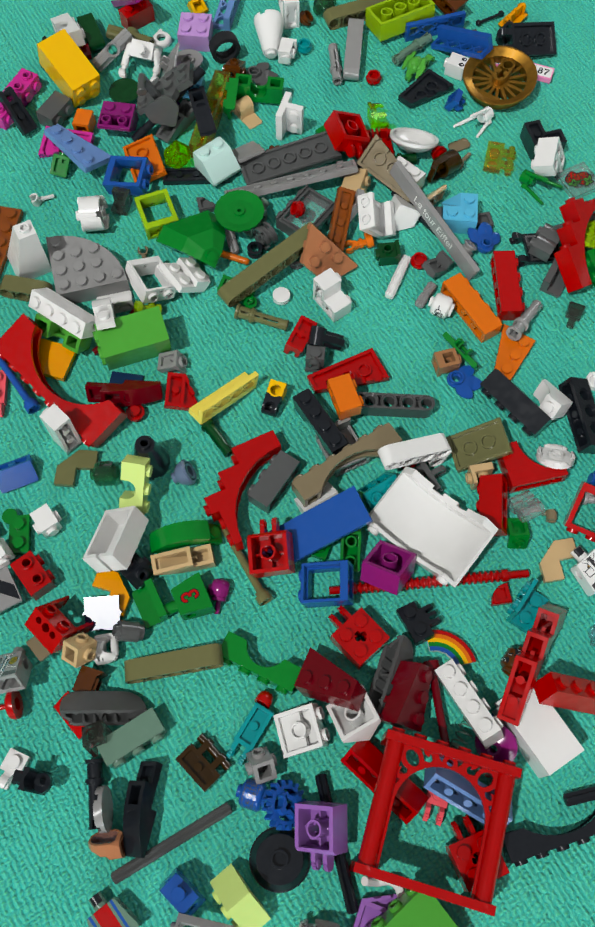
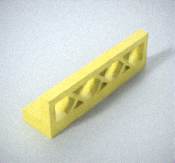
(223, 397)

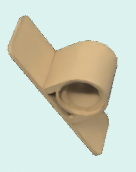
(245, 112)

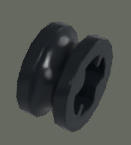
(255, 245)

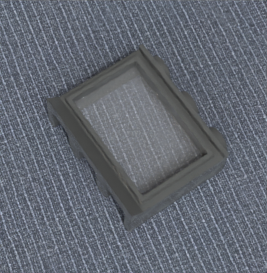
(317, 211)

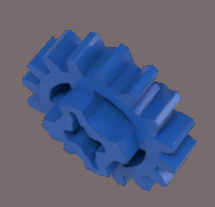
(282, 804)

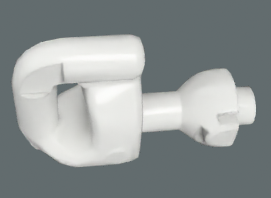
(102, 656)

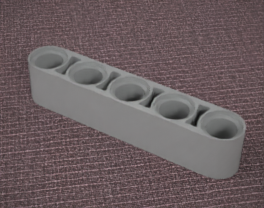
(353, 49)

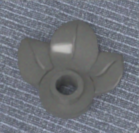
(260, 73)

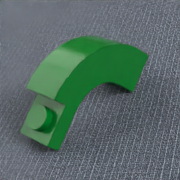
(184, 534)

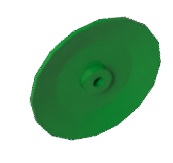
(239, 210)

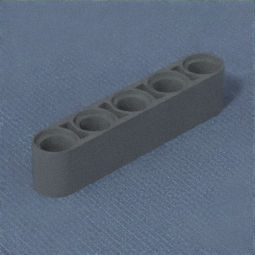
(397, 402)

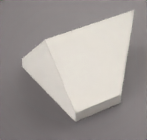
(405, 213)

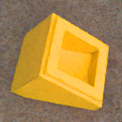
(197, 6)

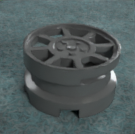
(265, 235)

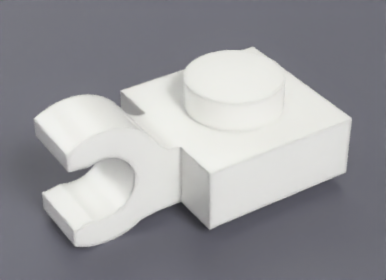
(12, 761)

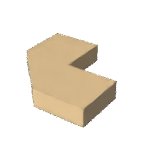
(550, 564)

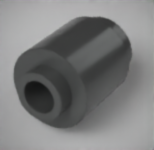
(128, 631)

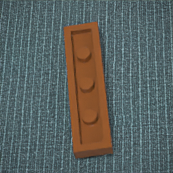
(341, 216)

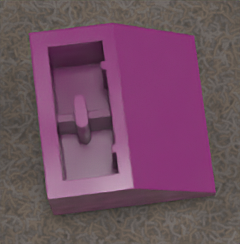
(118, 116)

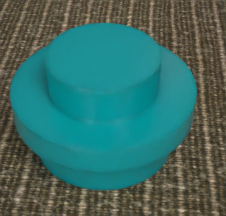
(304, 46)

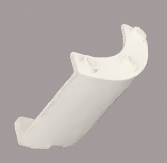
(431, 527)

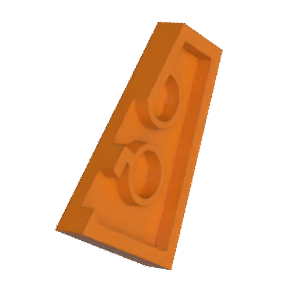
(512, 353)

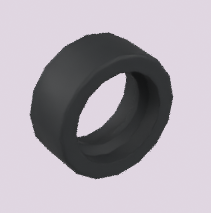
(221, 38)

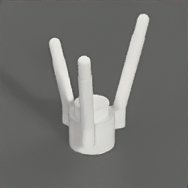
(483, 116)

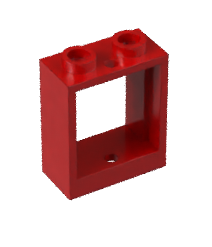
(571, 527)

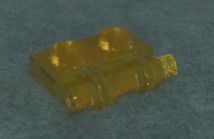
(493, 158)

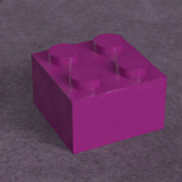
(388, 567)

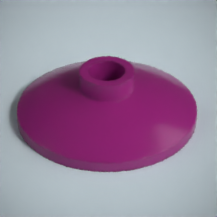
(506, 747)

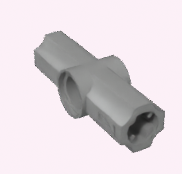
(104, 58)

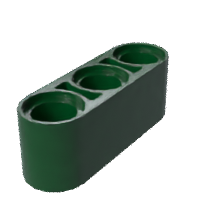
(93, 34)

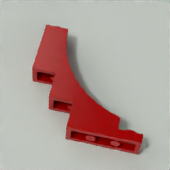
(529, 662)

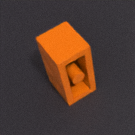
(344, 396)

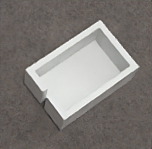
(116, 539)

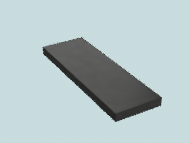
(290, 159)

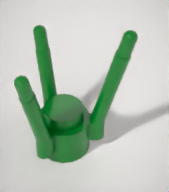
(529, 178)

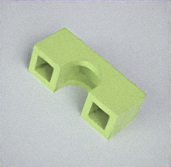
(137, 471)

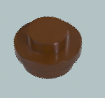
(306, 18)

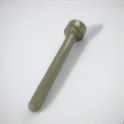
(263, 595)

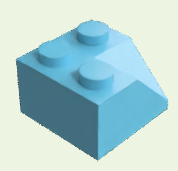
(461, 212)

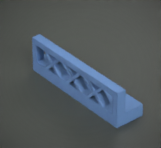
(229, 15)

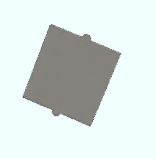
(247, 151)

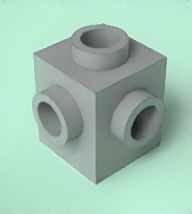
(261, 765)

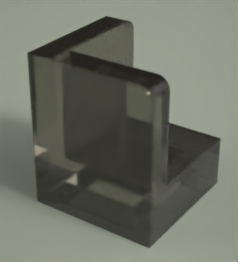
(122, 201)
(94, 735)

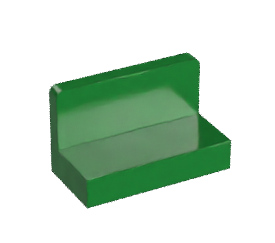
(150, 604)

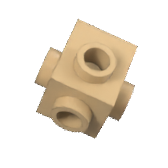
(79, 649)

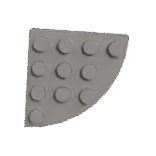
(84, 269)

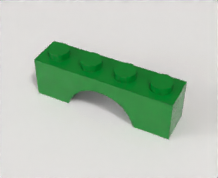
(281, 675)

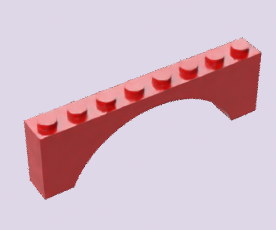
(21, 349)

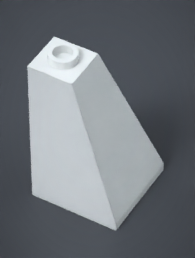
(26, 252)

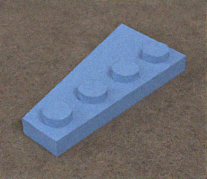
(80, 151)

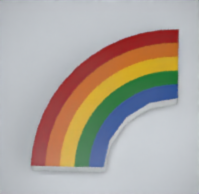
(451, 646)

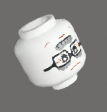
(441, 305)

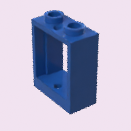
(114, 170)
(346, 583)

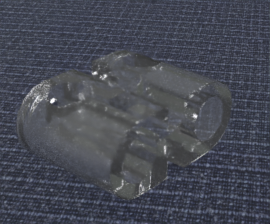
(525, 506)

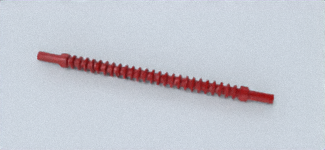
(504, 575)

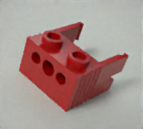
(52, 626)

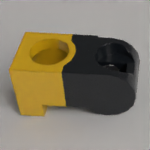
(273, 397)

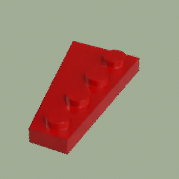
(362, 367)

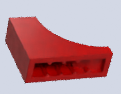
(526, 474)

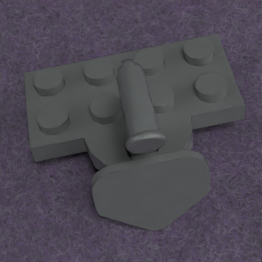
(160, 96)

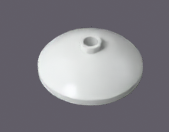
(413, 139)

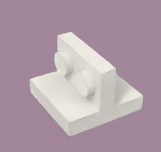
(289, 117)

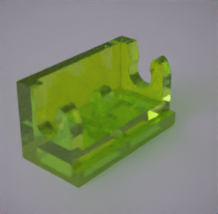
(375, 118)

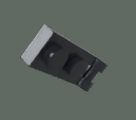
(17, 111)

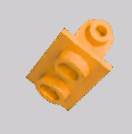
(517, 15)

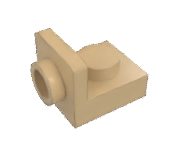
(475, 471)

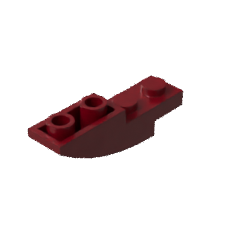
(126, 394)

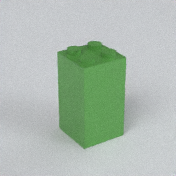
(133, 339)

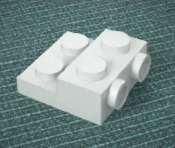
(186, 275)
(301, 730)

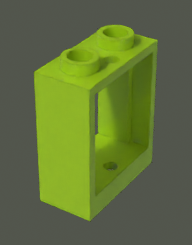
(153, 228)

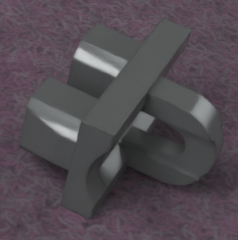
(433, 474)

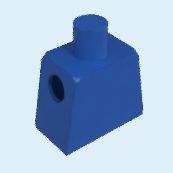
(181, 893)

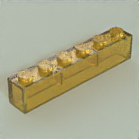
(215, 95)

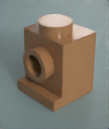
(446, 361)

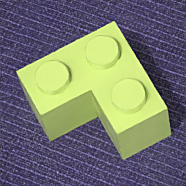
(238, 899)

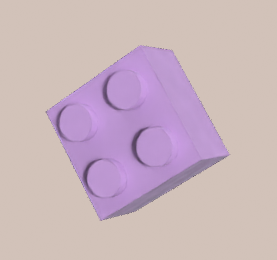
(195, 31)

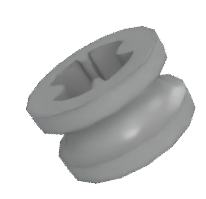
(469, 246)

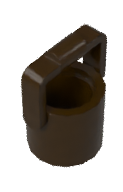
(444, 165)

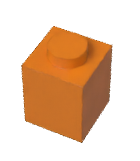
(84, 120)

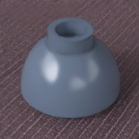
(184, 473)

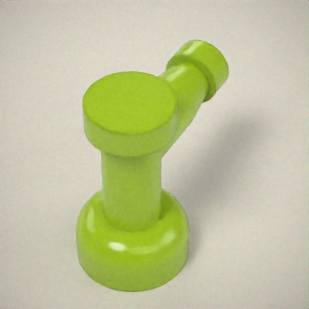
(139, 306)

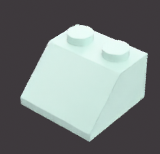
(216, 161)

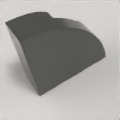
(204, 204)

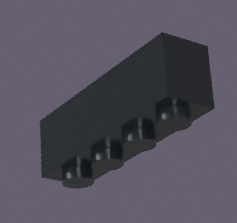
(515, 402)

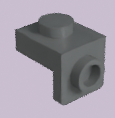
(438, 265)

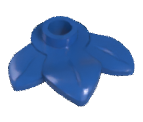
(484, 237)
(467, 382)

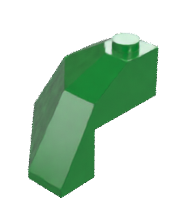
(196, 237)

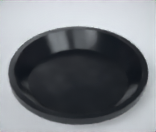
(276, 861)

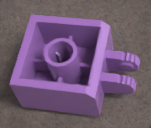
(321, 830)

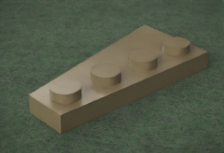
(379, 162)

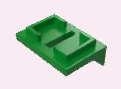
(230, 101)

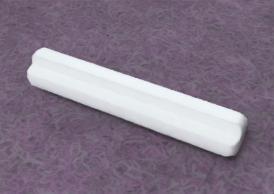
(397, 277)

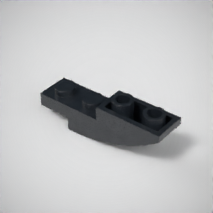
(202, 111)
(138, 815)

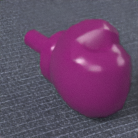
(219, 591)

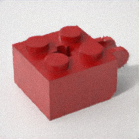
(347, 133)
(261, 546)
(358, 624)
(462, 852)

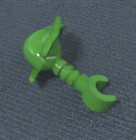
(416, 65)

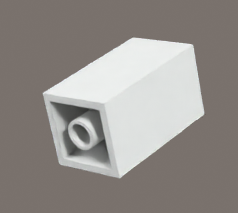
(543, 737)

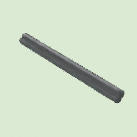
(171, 843)

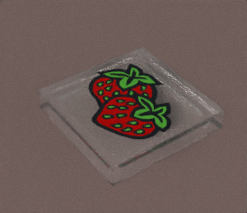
(577, 180)

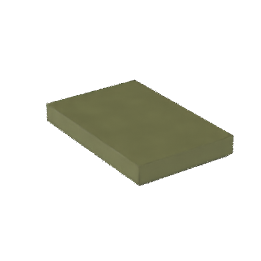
(479, 444)

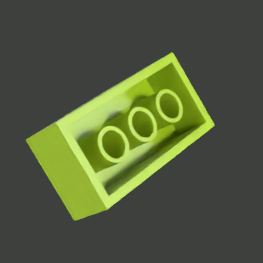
(390, 16)

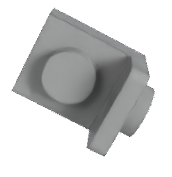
(172, 361)

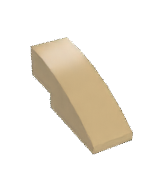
(183, 560)

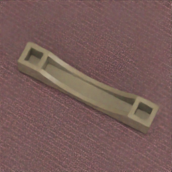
(311, 485)

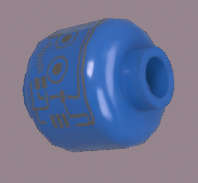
(251, 795)

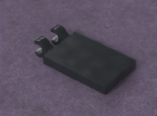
(532, 38)

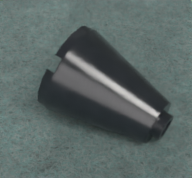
(159, 457)

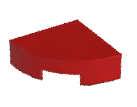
(501, 595)

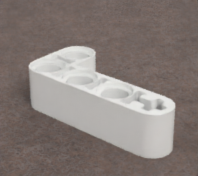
(428, 448)

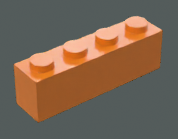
(472, 308)

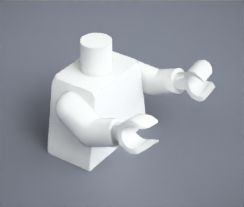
(142, 50)

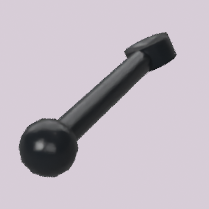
(500, 14)

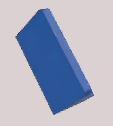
(17, 473)

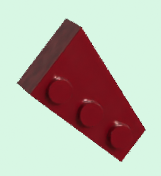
(328, 683)
(408, 697)

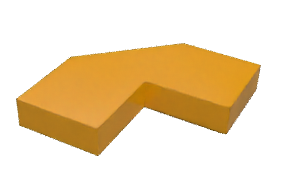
(113, 583)

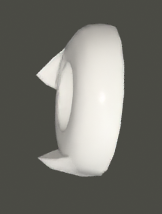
(164, 43)

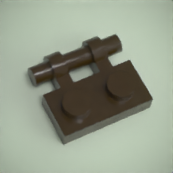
(198, 767)

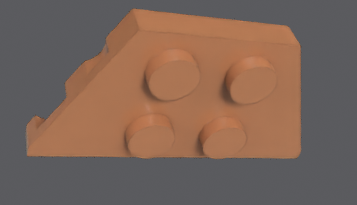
(323, 254)

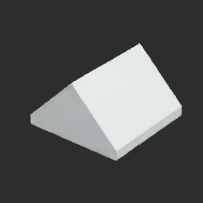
(355, 725)

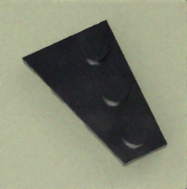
(425, 88)

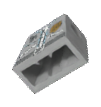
(14, 670)

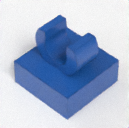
(455, 101)

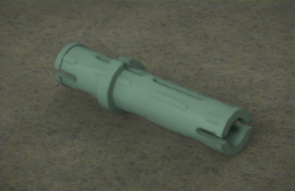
(416, 45)

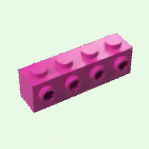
(26, 86)

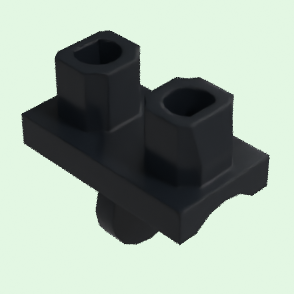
(32, 780)

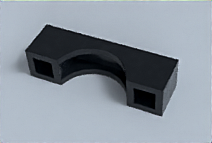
(312, 412)

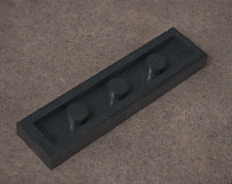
(186, 176)

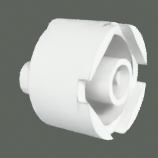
(92, 213)

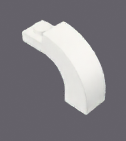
(104, 313)

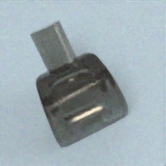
(574, 313)

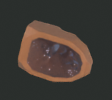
(108, 844)

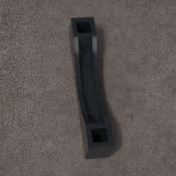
(523, 844)

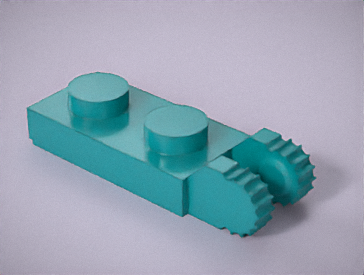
(251, 731)

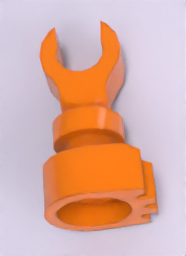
(367, 241)

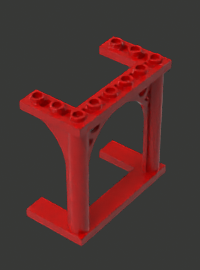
(495, 820)

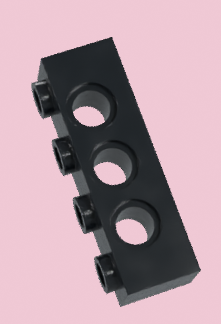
(581, 413)

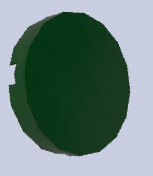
(124, 91)

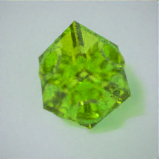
(177, 155)

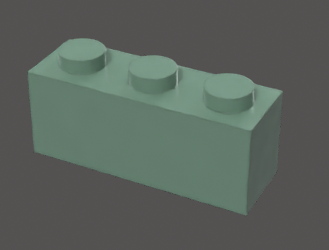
(132, 738)

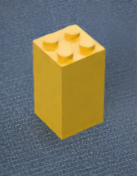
(69, 68)

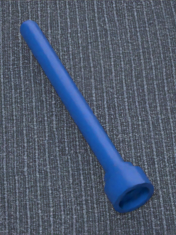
(30, 404)

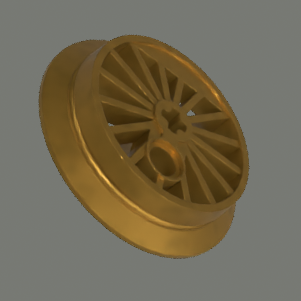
(501, 79)

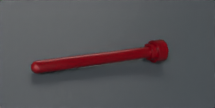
(438, 703)

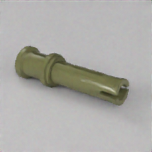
(251, 317)

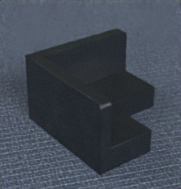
(533, 131)

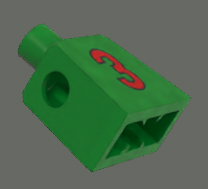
(190, 599)

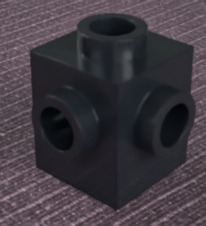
(138, 571)

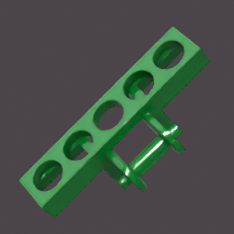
(458, 345)

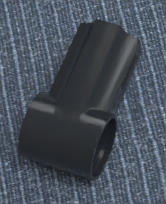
(321, 337)

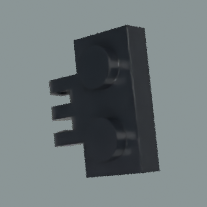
(418, 621)

